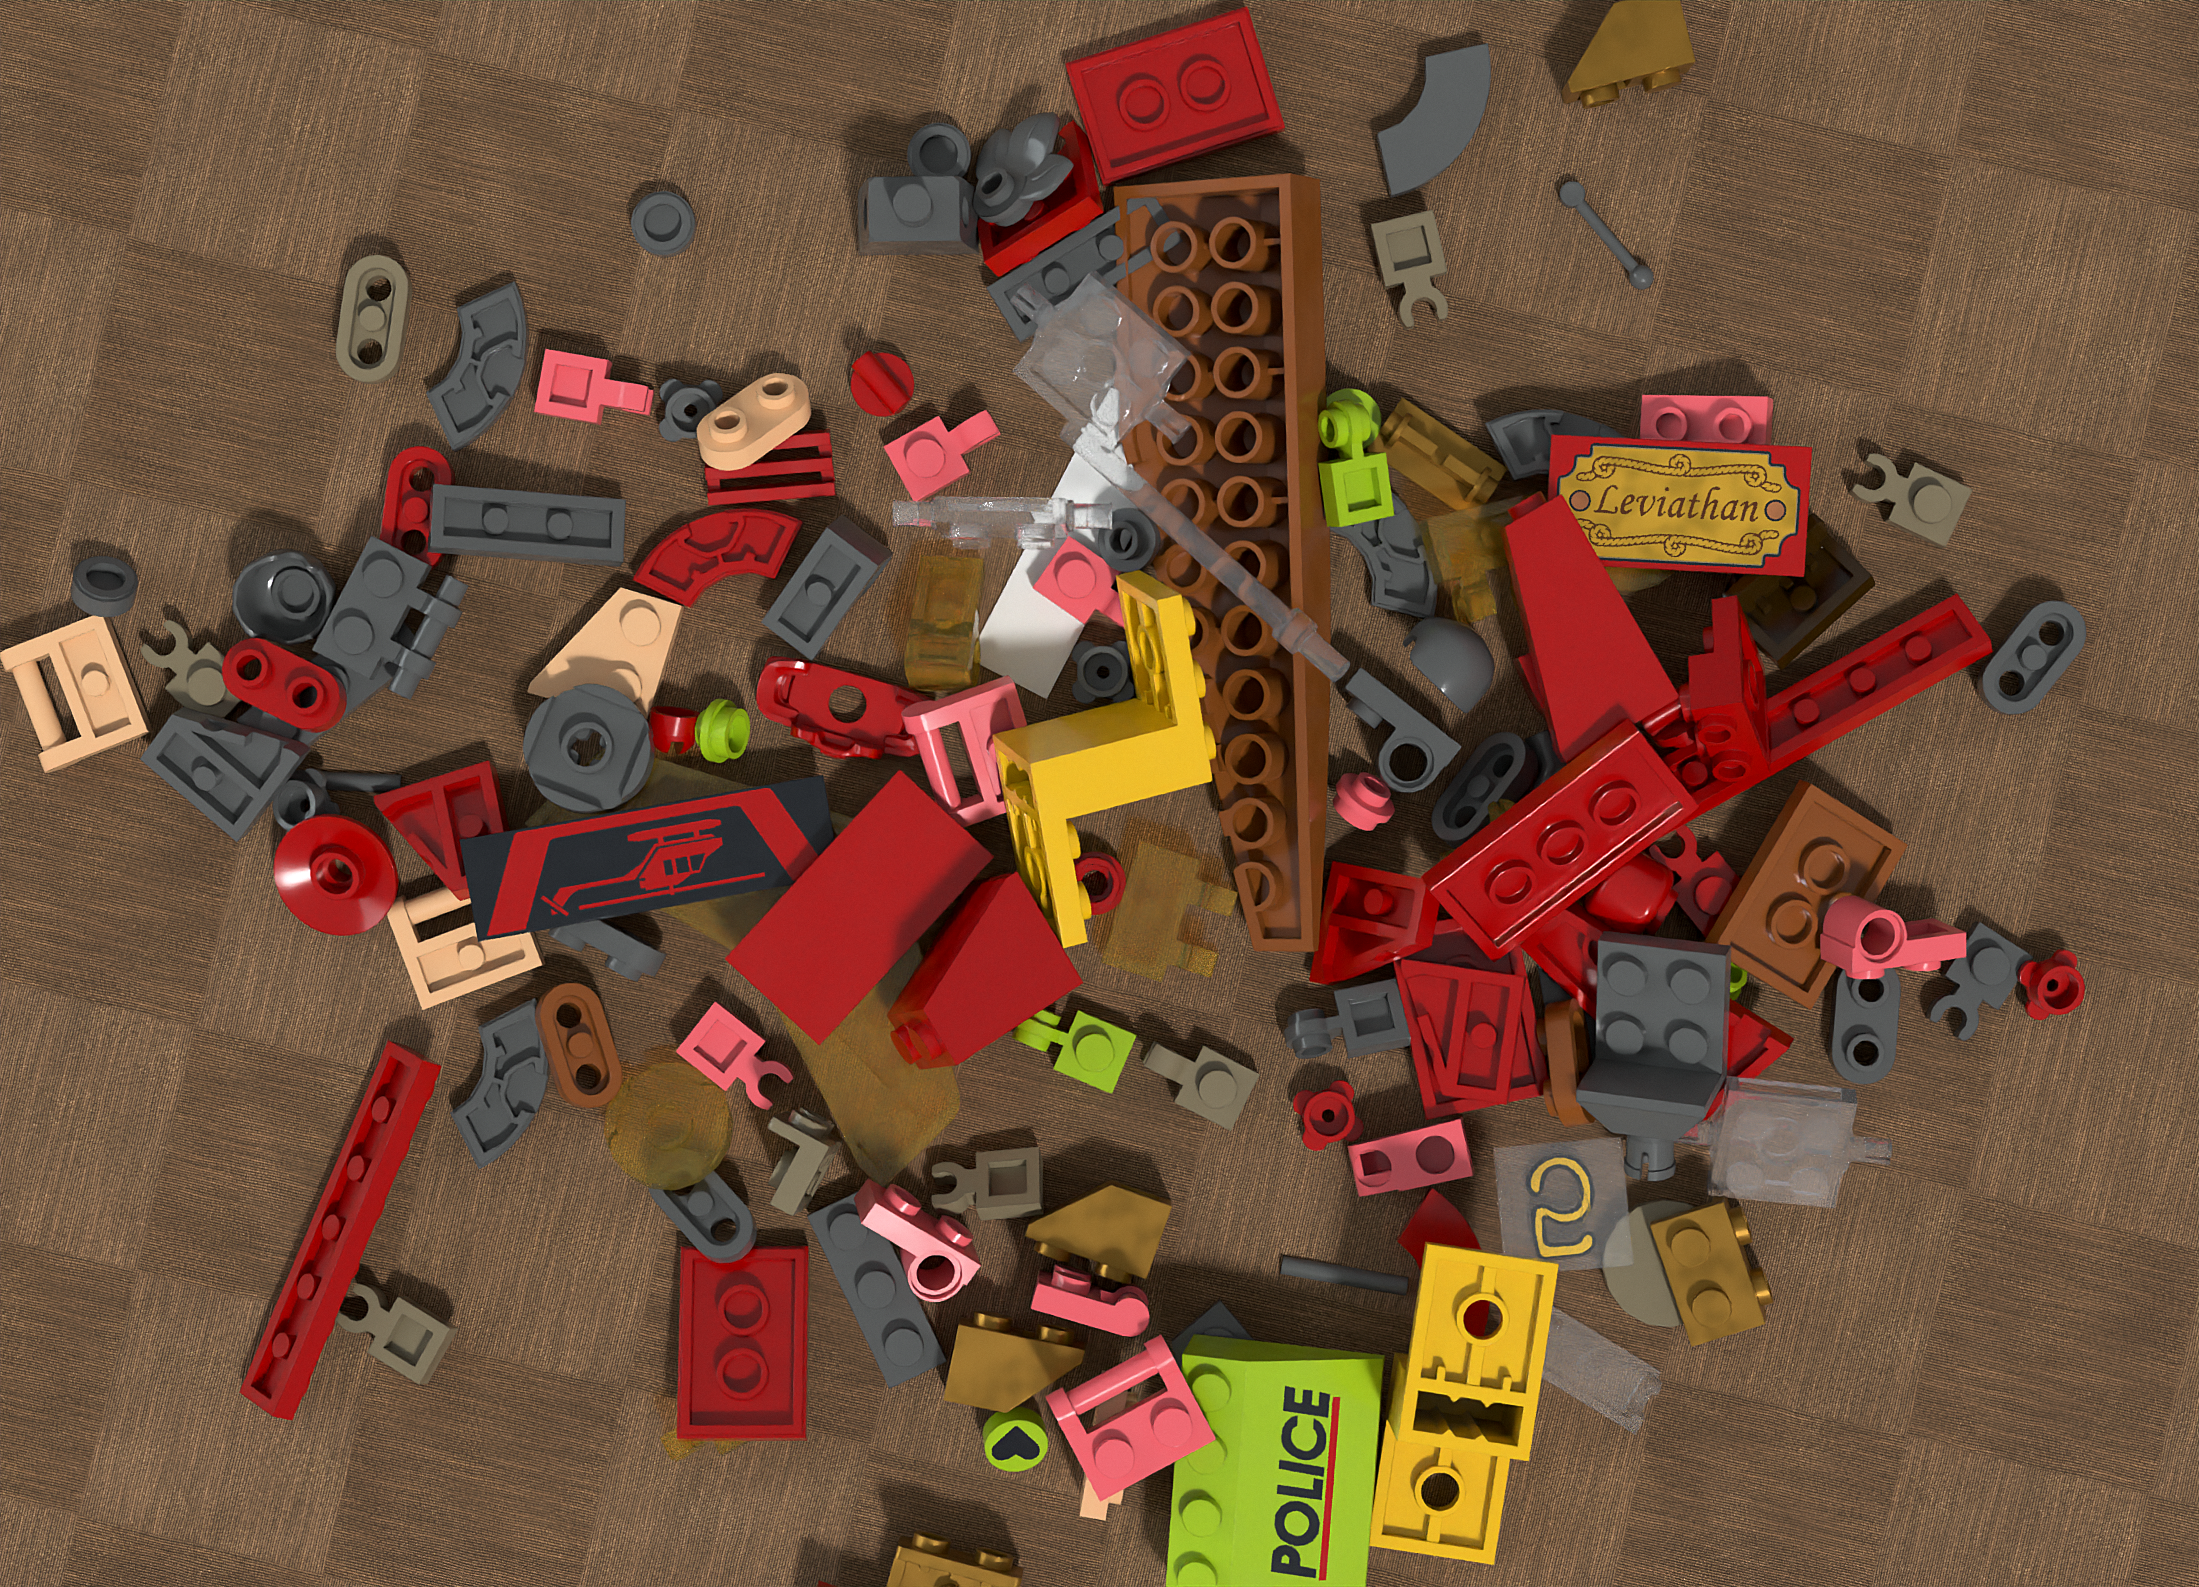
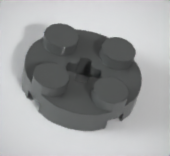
(574, 715)

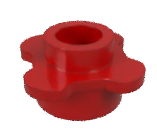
(2066, 992)
(1313, 1104)

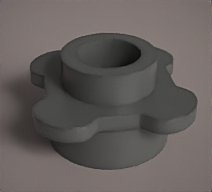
(677, 397)
(1089, 660)
(291, 800)

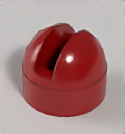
(673, 725)

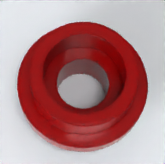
(1115, 879)

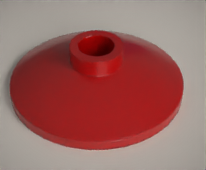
(323, 894)

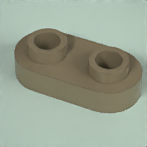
(373, 321)

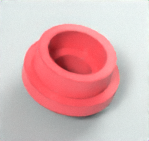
(1363, 800)

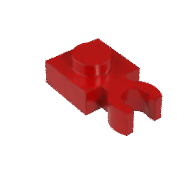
(1701, 884)

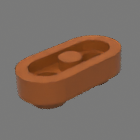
(1566, 1041)
(584, 1043)

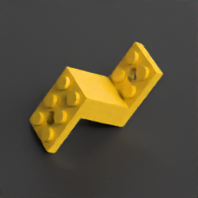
(1106, 753)
(1462, 1401)

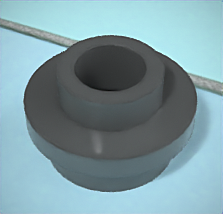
(1144, 540)

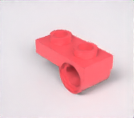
(1707, 418)
(1888, 941)
(898, 1218)

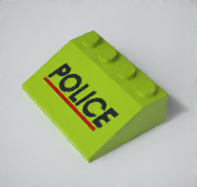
(1290, 1467)

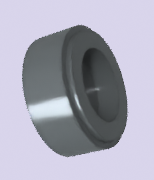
(939, 151)
(664, 224)
(104, 586)

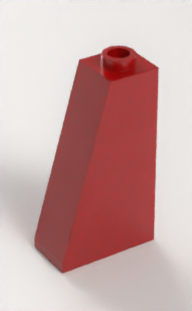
(1578, 630)

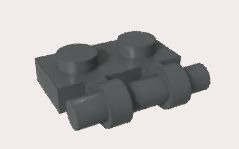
(374, 608)

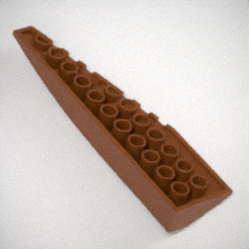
(1247, 474)

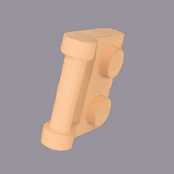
(94, 684)
(455, 960)

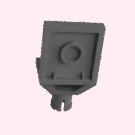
(1657, 1043)

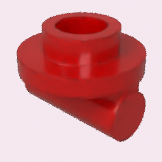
(881, 384)
(1669, 727)

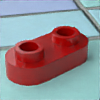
(407, 508)
(281, 684)

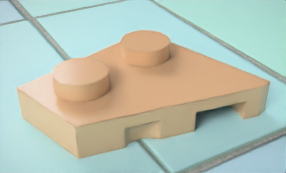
(618, 648)

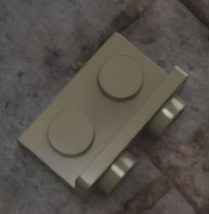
(804, 1168)

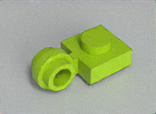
(1359, 482)
(1090, 1050)

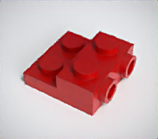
(1728, 696)

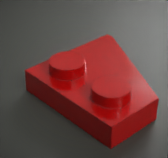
(1050, 219)
(444, 811)
(1370, 921)
(1469, 1026)

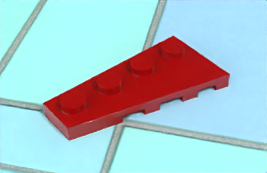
(1569, 955)

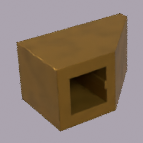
(1632, 47)
(1107, 1225)
(1007, 1365)

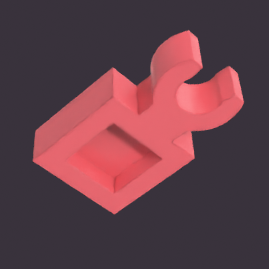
(727, 1049)

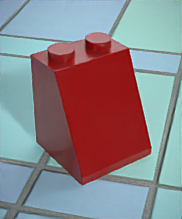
(980, 976)

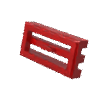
(779, 491)

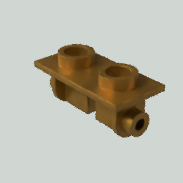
(1437, 458)

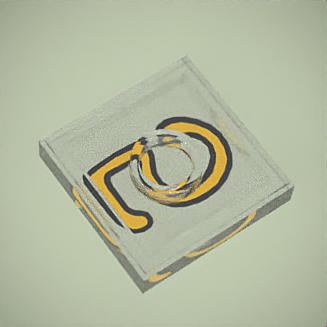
(1565, 1203)

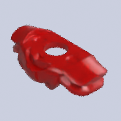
(799, 696)

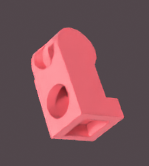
(1412, 1158)

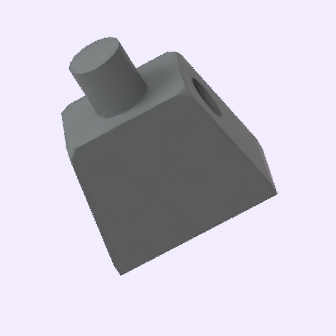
(917, 216)

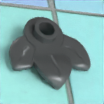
(1018, 169)

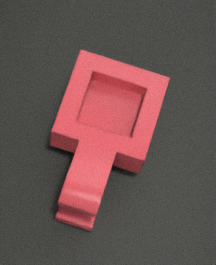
(580, 388)
(933, 456)
(1081, 584)

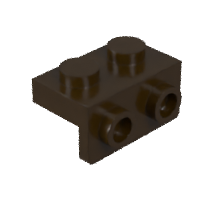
(1795, 610)

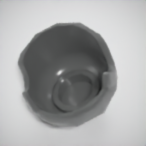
(284, 597)
(1452, 659)

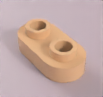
(754, 421)

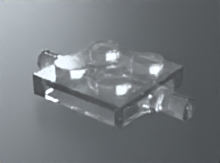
(1101, 362)
(1029, 521)
(1783, 1142)

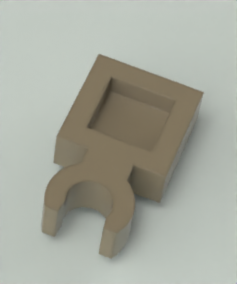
(1408, 257)
(1920, 502)
(198, 675)
(1001, 1185)
(405, 1335)

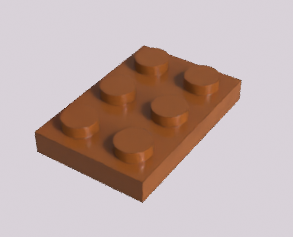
(1802, 867)

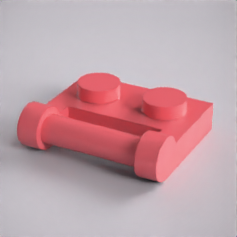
(978, 714)
(1072, 1297)
(1140, 1436)

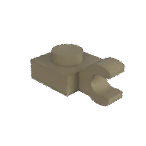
(1209, 1084)

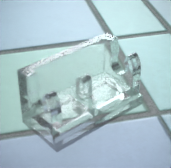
(1598, 1371)

